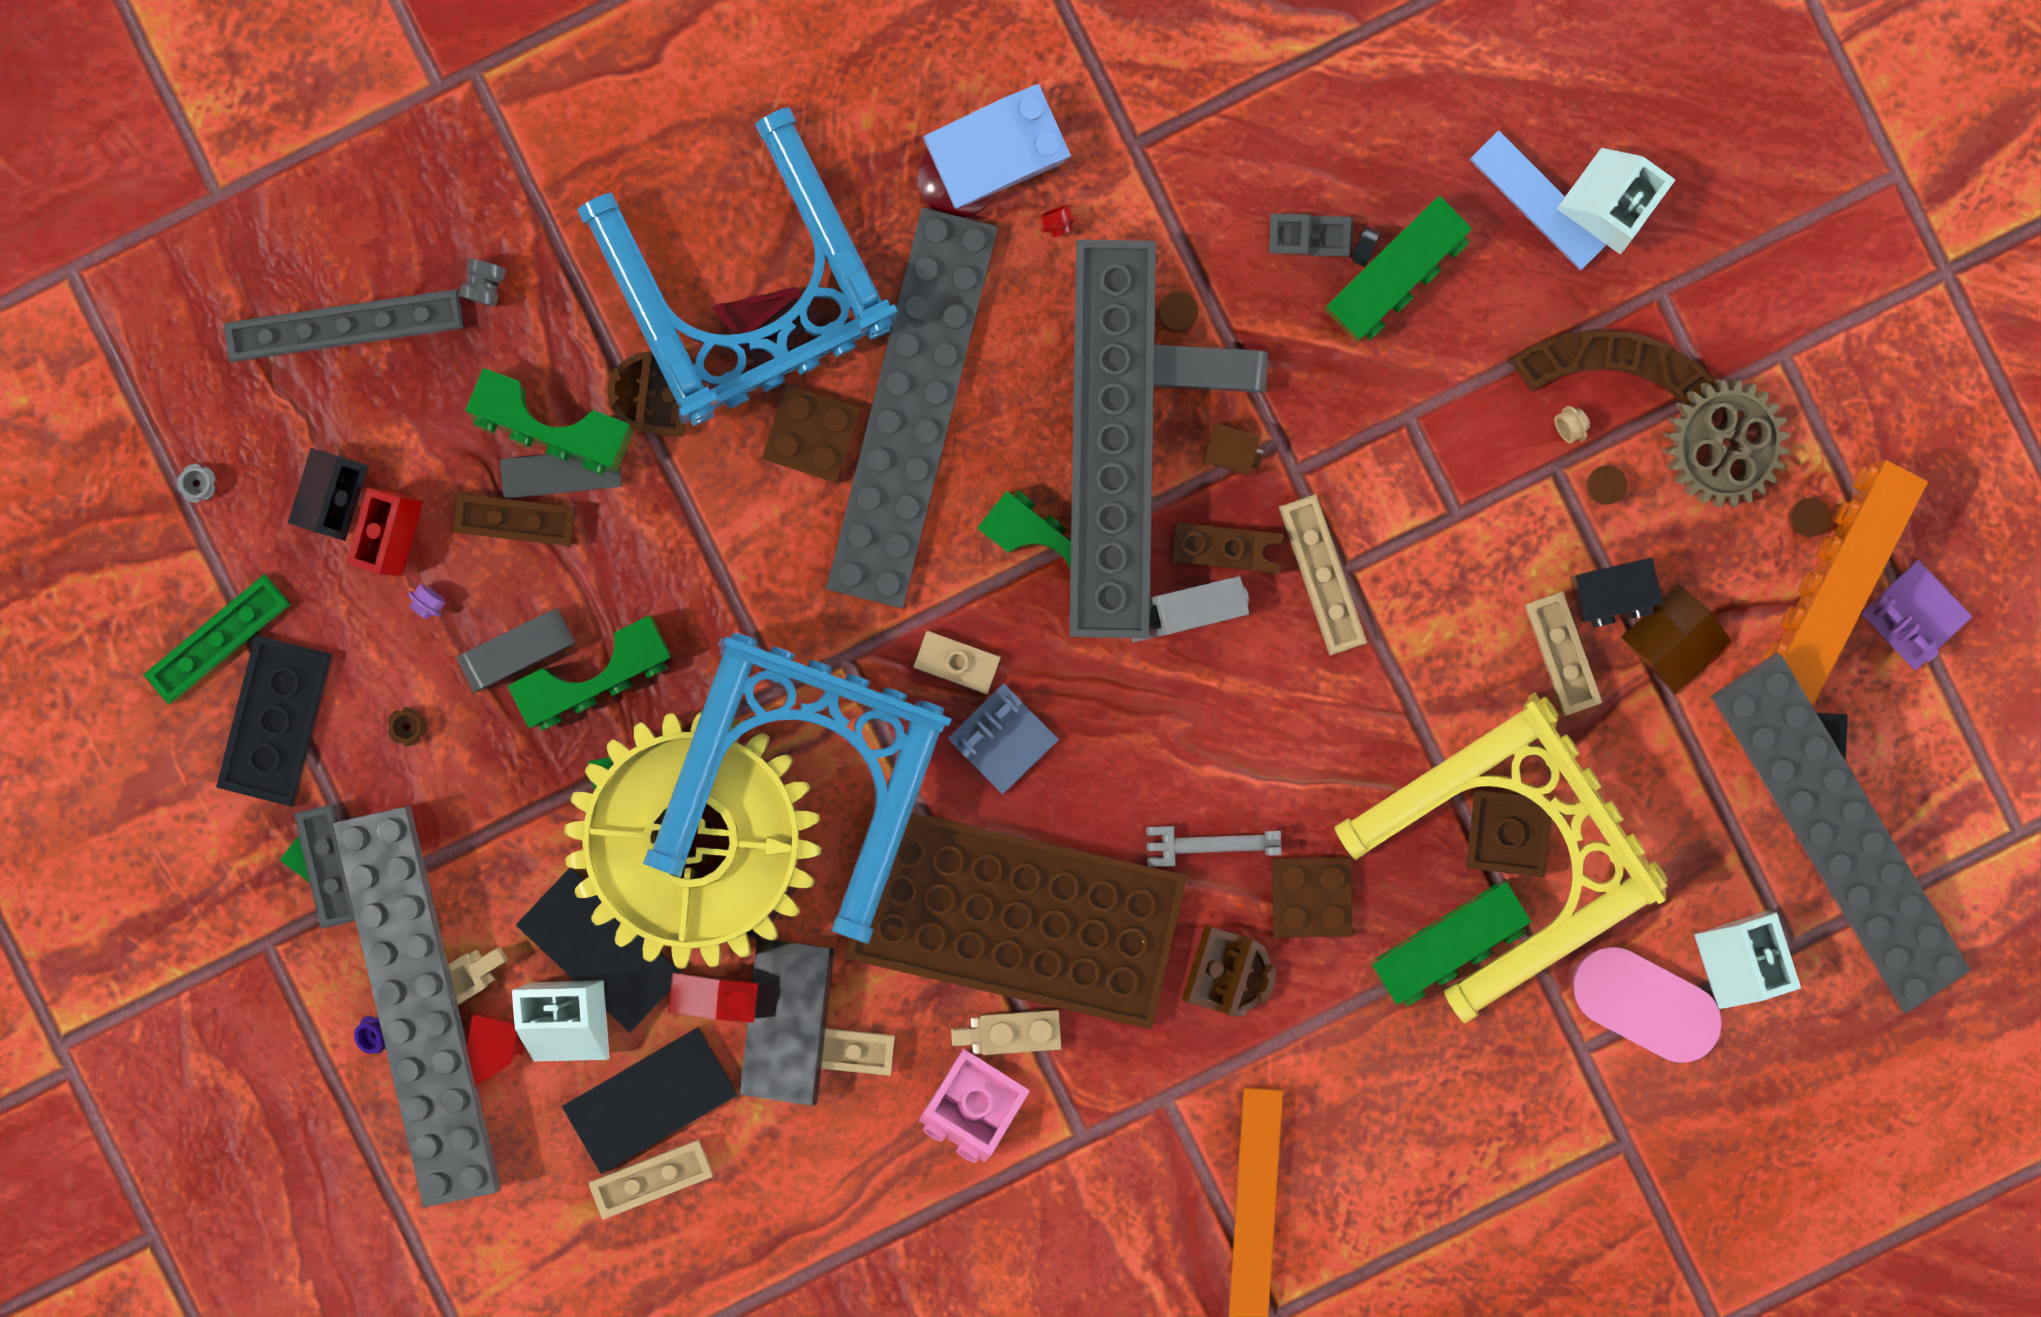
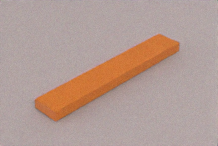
(1255, 1202)

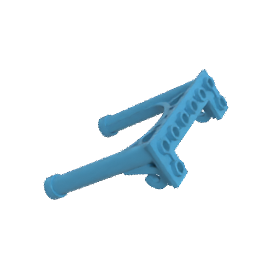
(661, 325)
(892, 802)

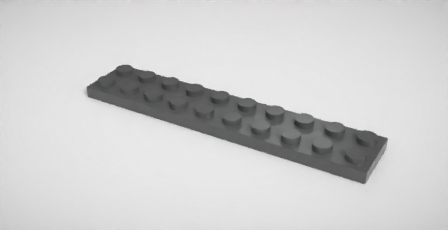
(912, 408)
(1112, 439)
(1840, 832)
(416, 1006)

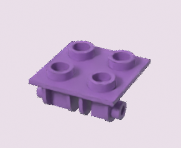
(1916, 615)

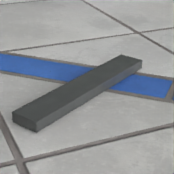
(344, 325)

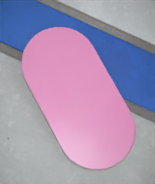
(1647, 1004)

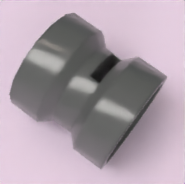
(482, 282)

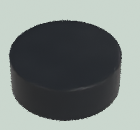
(1365, 246)

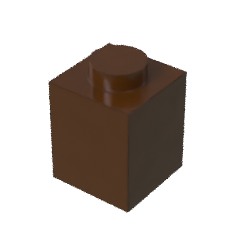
(1233, 450)

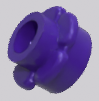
(369, 1035)

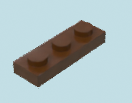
(514, 519)

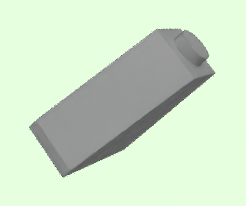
(1197, 607)

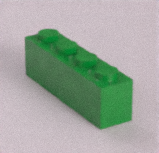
(1398, 269)
(1450, 942)

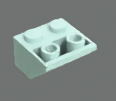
(1615, 196)
(1747, 960)
(562, 1020)

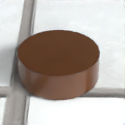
(1178, 311)
(1606, 485)
(1809, 517)

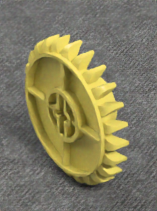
(685, 910)

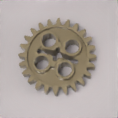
(1756, 457)

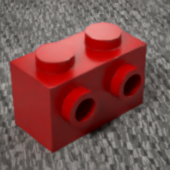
(384, 532)

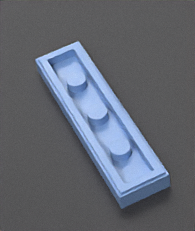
(1535, 198)

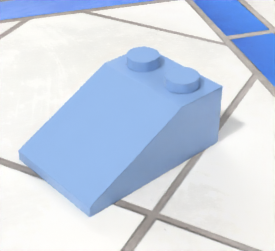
(997, 146)

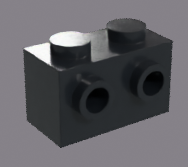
(328, 494)
(1615, 591)

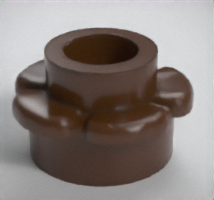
(399, 718)

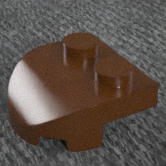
(643, 397)
(1229, 973)

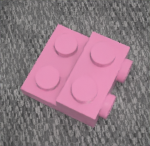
(973, 1107)

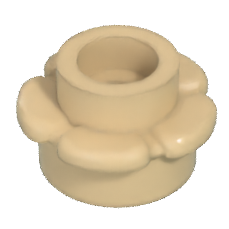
(1572, 424)

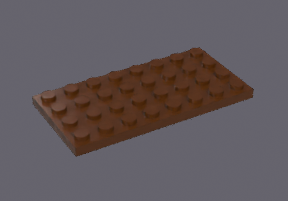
(1026, 920)

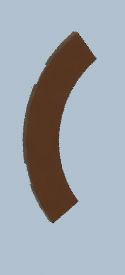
(1612, 352)

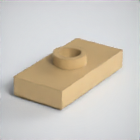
(957, 662)

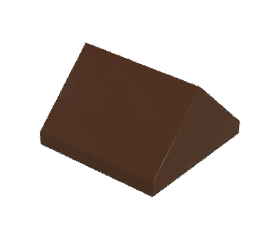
(1677, 638)

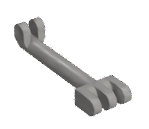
(1170, 846)

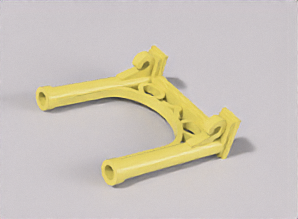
(1466, 771)

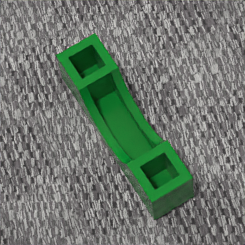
(594, 440)
(1014, 525)
(636, 650)

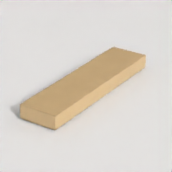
(1322, 575)

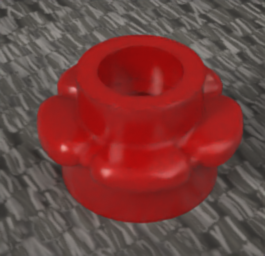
(1058, 221)

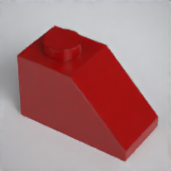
(713, 997)
(491, 1045)

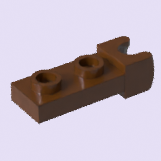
(1224, 547)

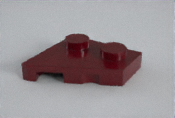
(760, 311)

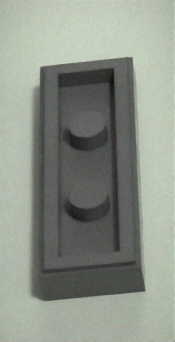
(548, 476)
(324, 865)

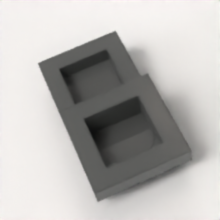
(1311, 235)

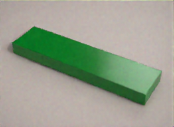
(217, 639)

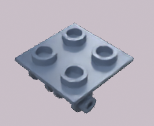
(1003, 738)

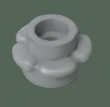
(189, 475)

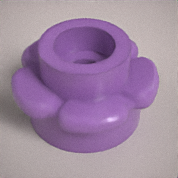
(426, 602)

